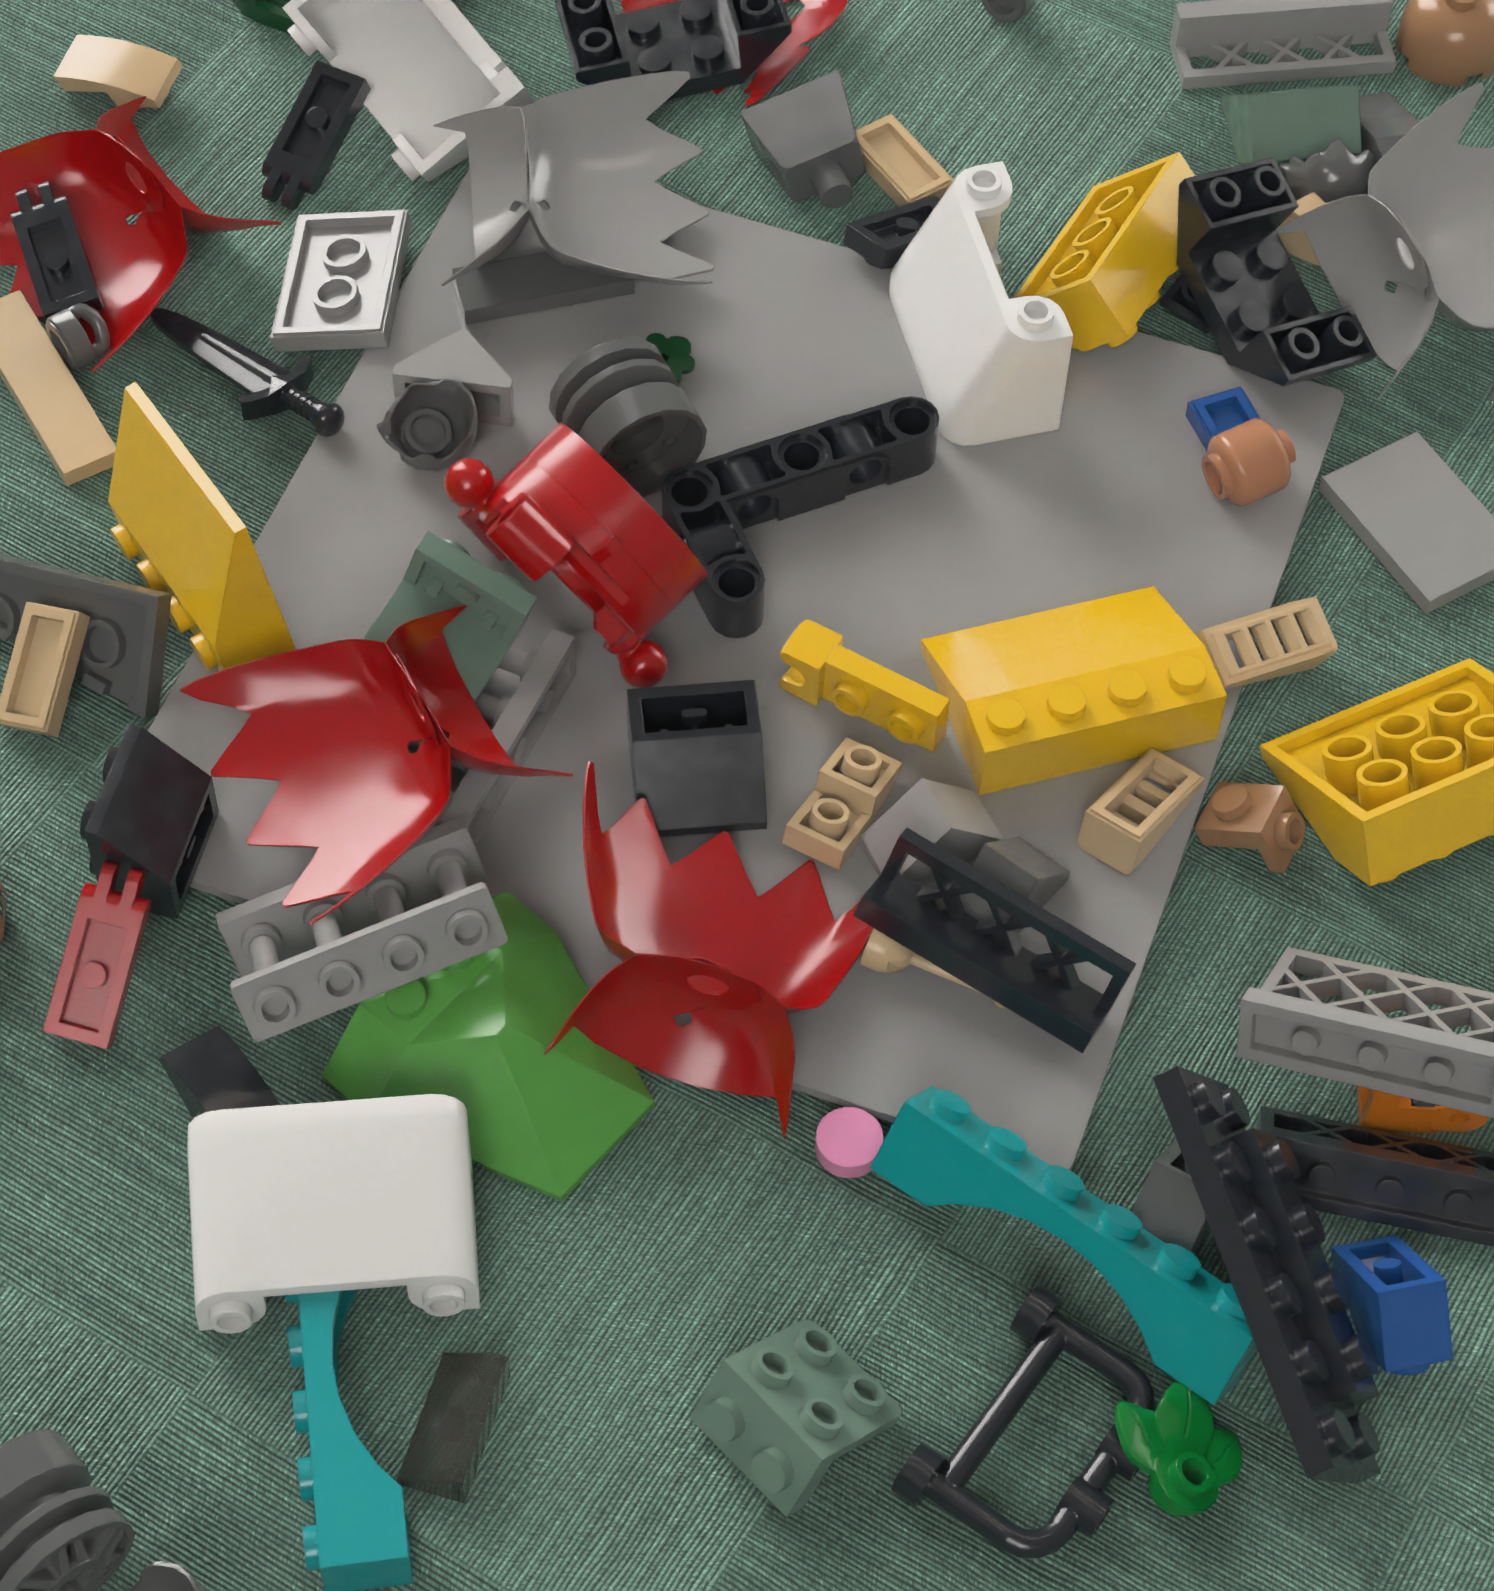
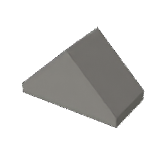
(463, 360)
(939, 813)

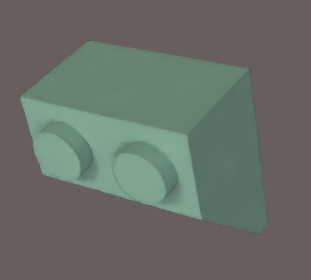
(1292, 122)

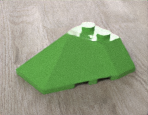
(483, 1039)

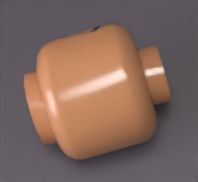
(1248, 462)

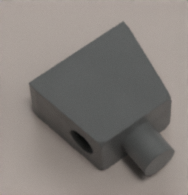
(808, 140)

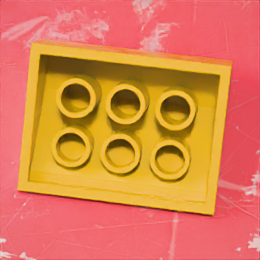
(190, 543)
(1075, 688)
(1397, 773)

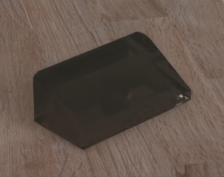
(455, 1424)

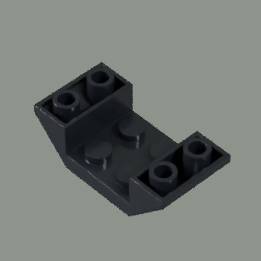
(708, 38)
(1250, 283)

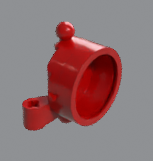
(596, 534)

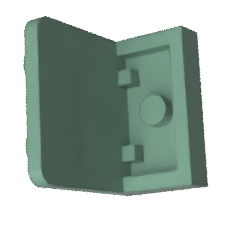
(448, 577)
(792, 1411)

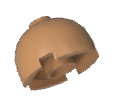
(1447, 39)

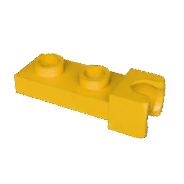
(861, 687)

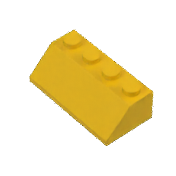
(1114, 254)

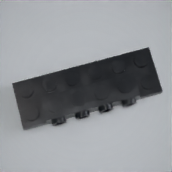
(1279, 1275)

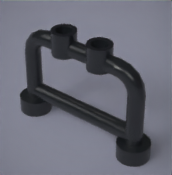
(1084, 1502)

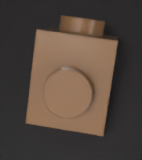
(1253, 819)

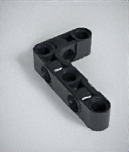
(781, 479)

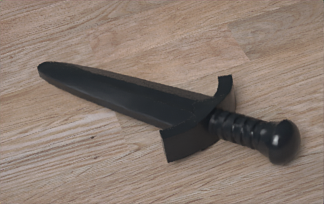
(267, 385)

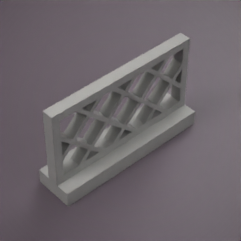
(1359, 1044)

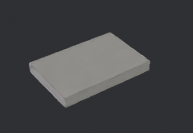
(341, 281)
(1416, 520)

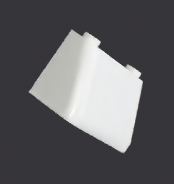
(420, 68)
(982, 358)
(331, 1204)

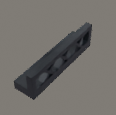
(989, 951)
(1389, 1176)

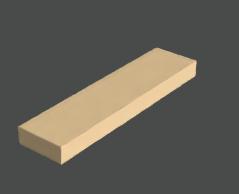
(50, 395)

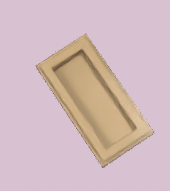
(900, 162)
(42, 668)

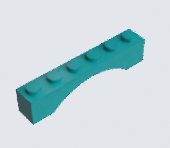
(1185, 1313)
(358, 1506)

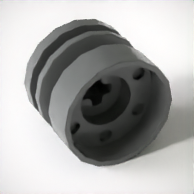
(630, 411)
(52, 1522)

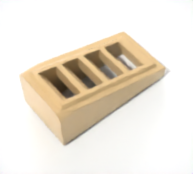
(1300, 628)
(1123, 841)

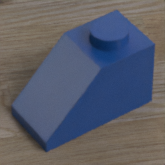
(1396, 1303)

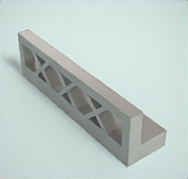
(1278, 29)

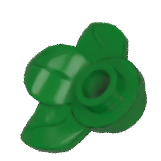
(1179, 1450)

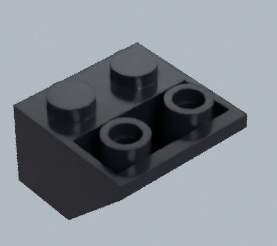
(698, 756)
(151, 818)

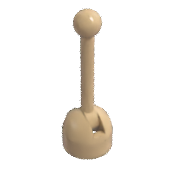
(889, 957)

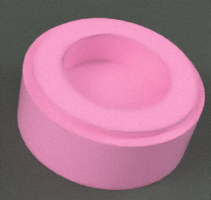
(848, 1142)

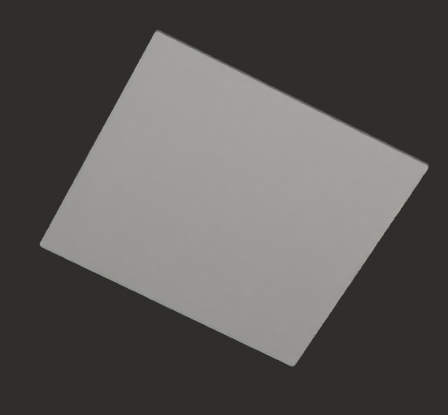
(976, 540)

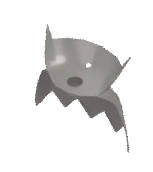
(595, 170)
(1418, 227)

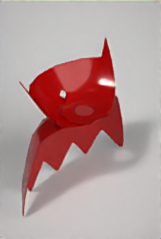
(105, 180)
(338, 737)
(705, 947)

